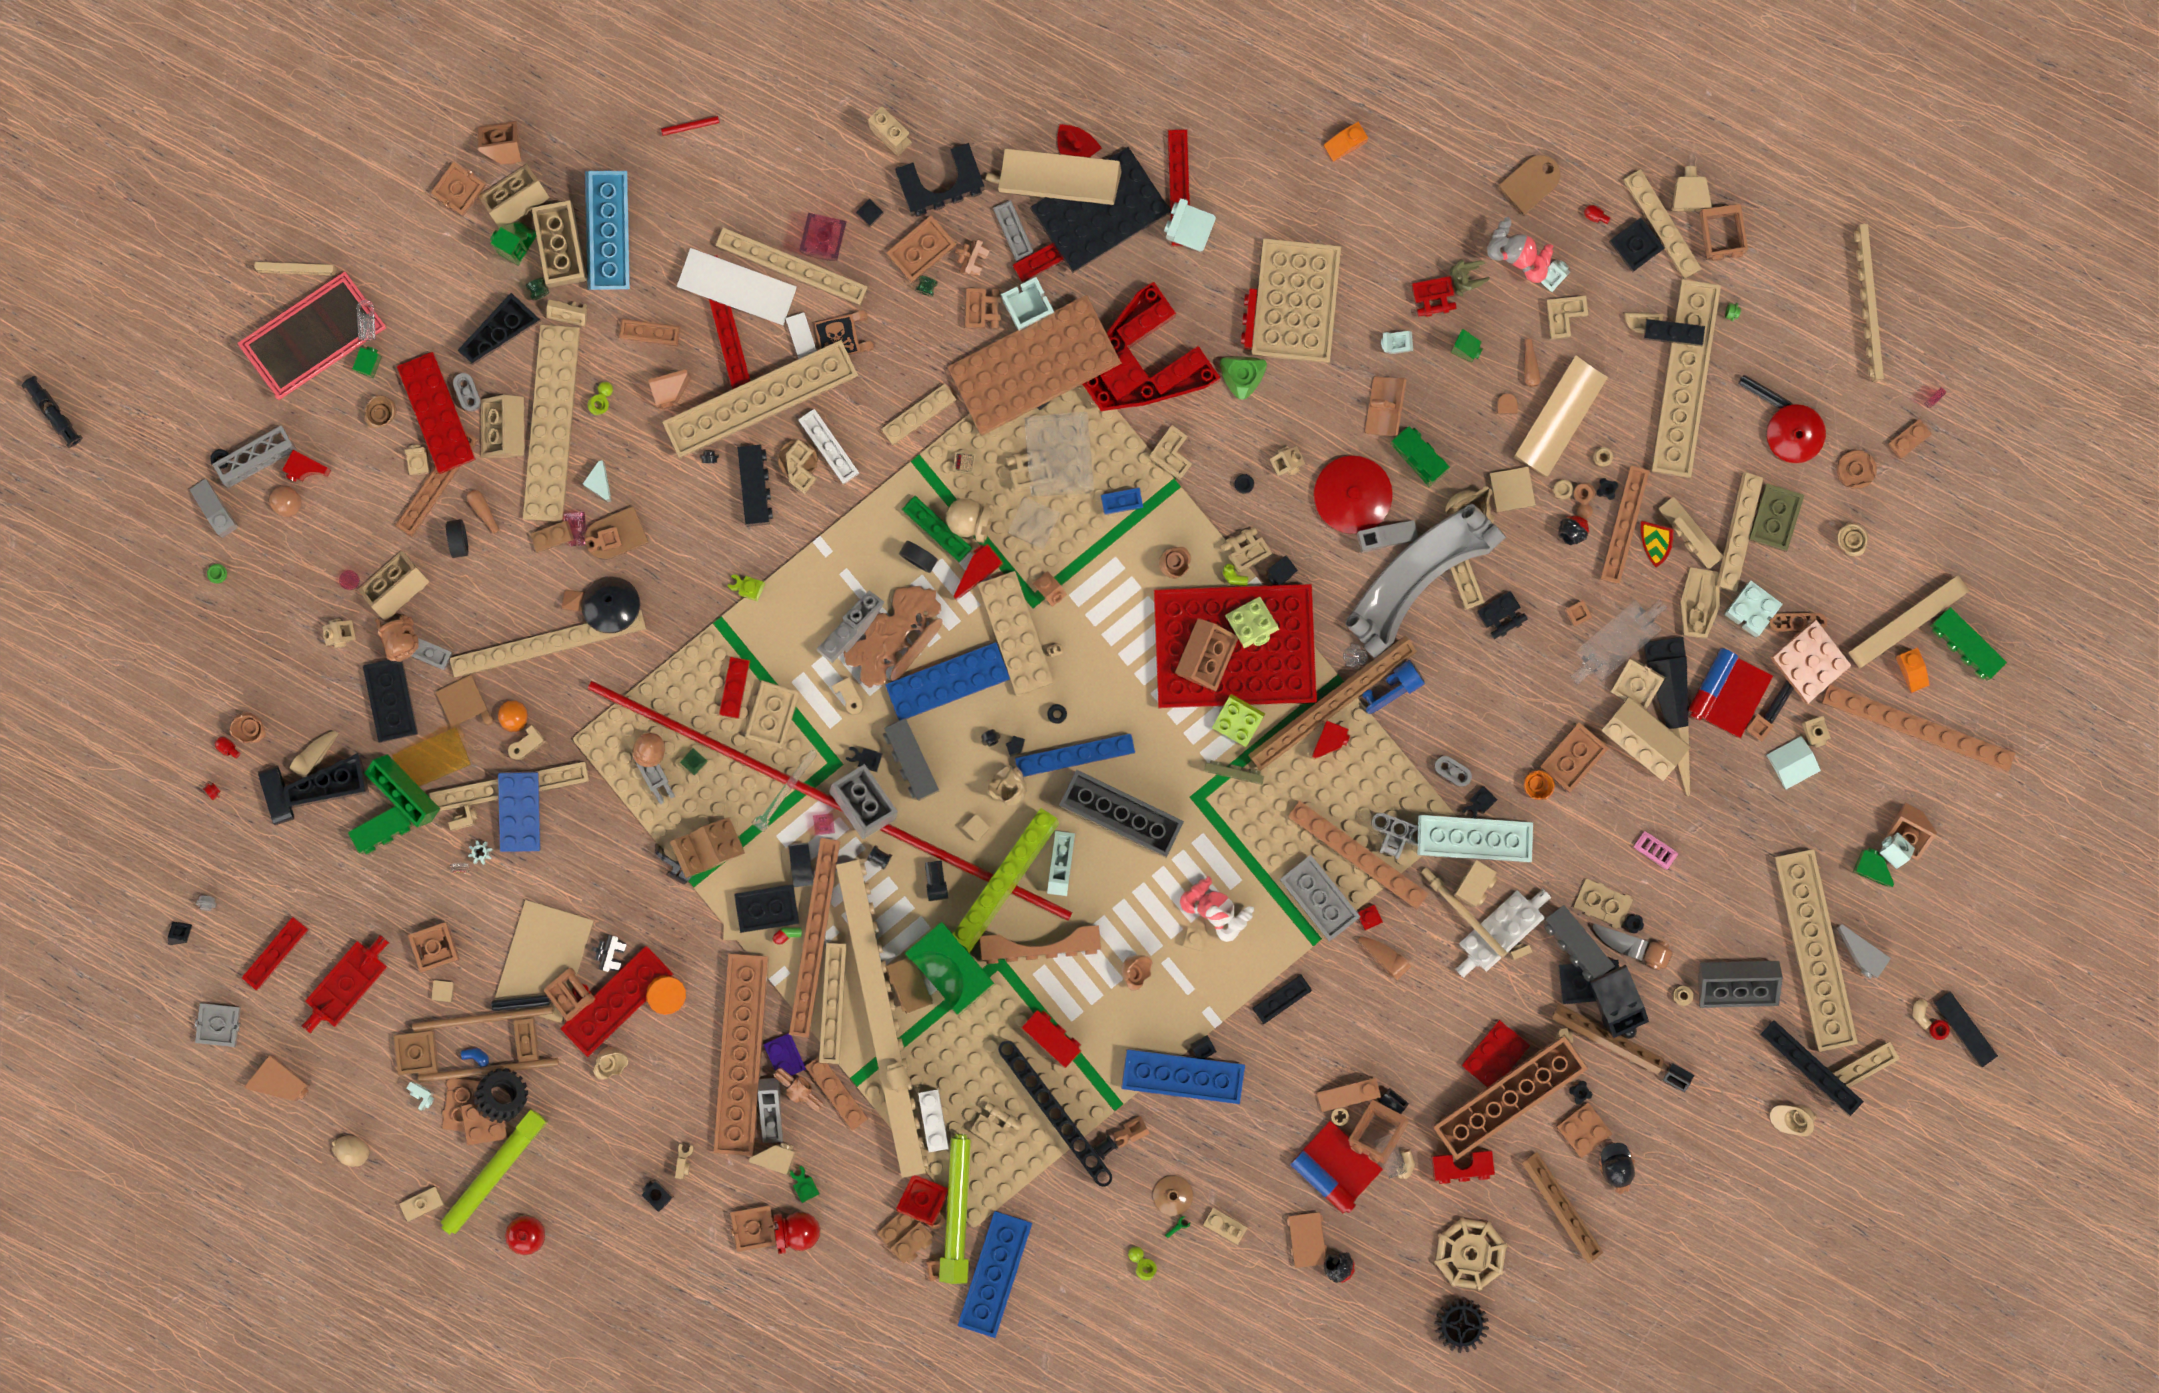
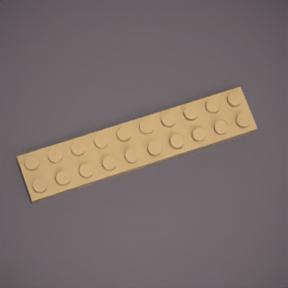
(1685, 382)
(760, 399)
(551, 423)
(1815, 950)

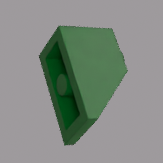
(1467, 346)
(1873, 868)

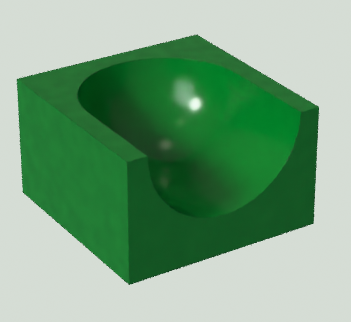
(950, 968)

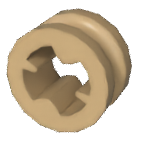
(1344, 1120)

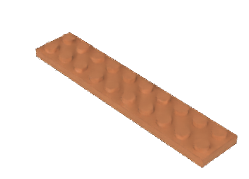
(741, 1054)

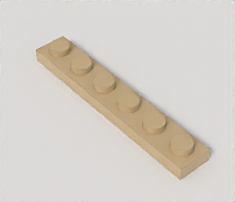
(1662, 224)
(1739, 532)
(832, 1003)

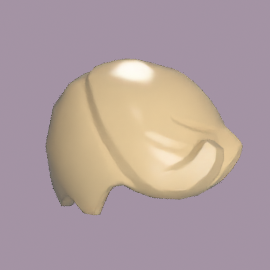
(1852, 538)
(609, 1062)
(350, 1150)

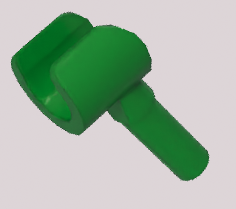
(1177, 1227)

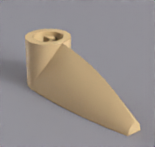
(311, 757)

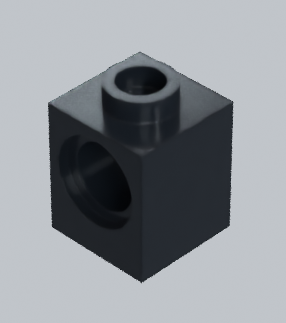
(1281, 571)
(665, 1198)

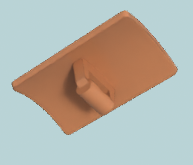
(1385, 406)

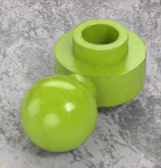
(605, 389)
(1136, 1255)

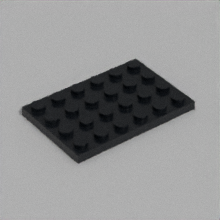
(1091, 229)

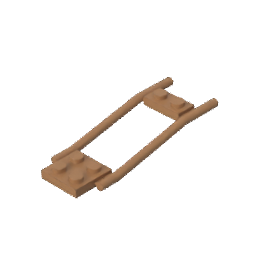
(418, 1050)

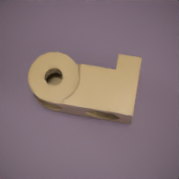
(853, 702)
(527, 745)

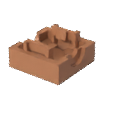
(432, 952)

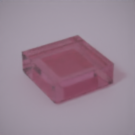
(1935, 397)

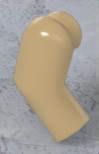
(1919, 1010)
(1409, 1163)

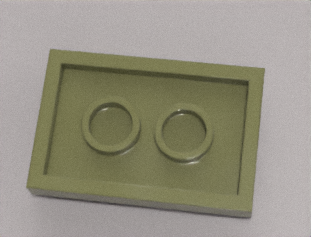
(1776, 517)

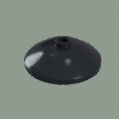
(612, 615)

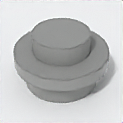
(206, 903)

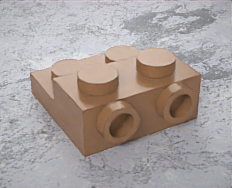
(905, 1237)

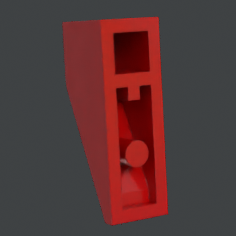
(981, 565)

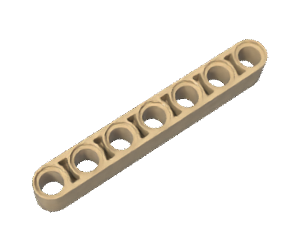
(1908, 621)

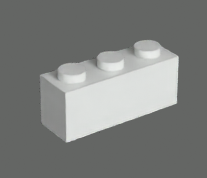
(933, 1120)

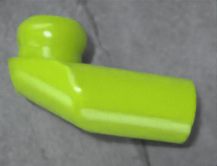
(1232, 577)

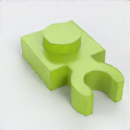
(749, 588)

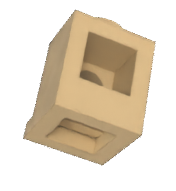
(1809, 729)

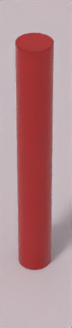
(690, 125)

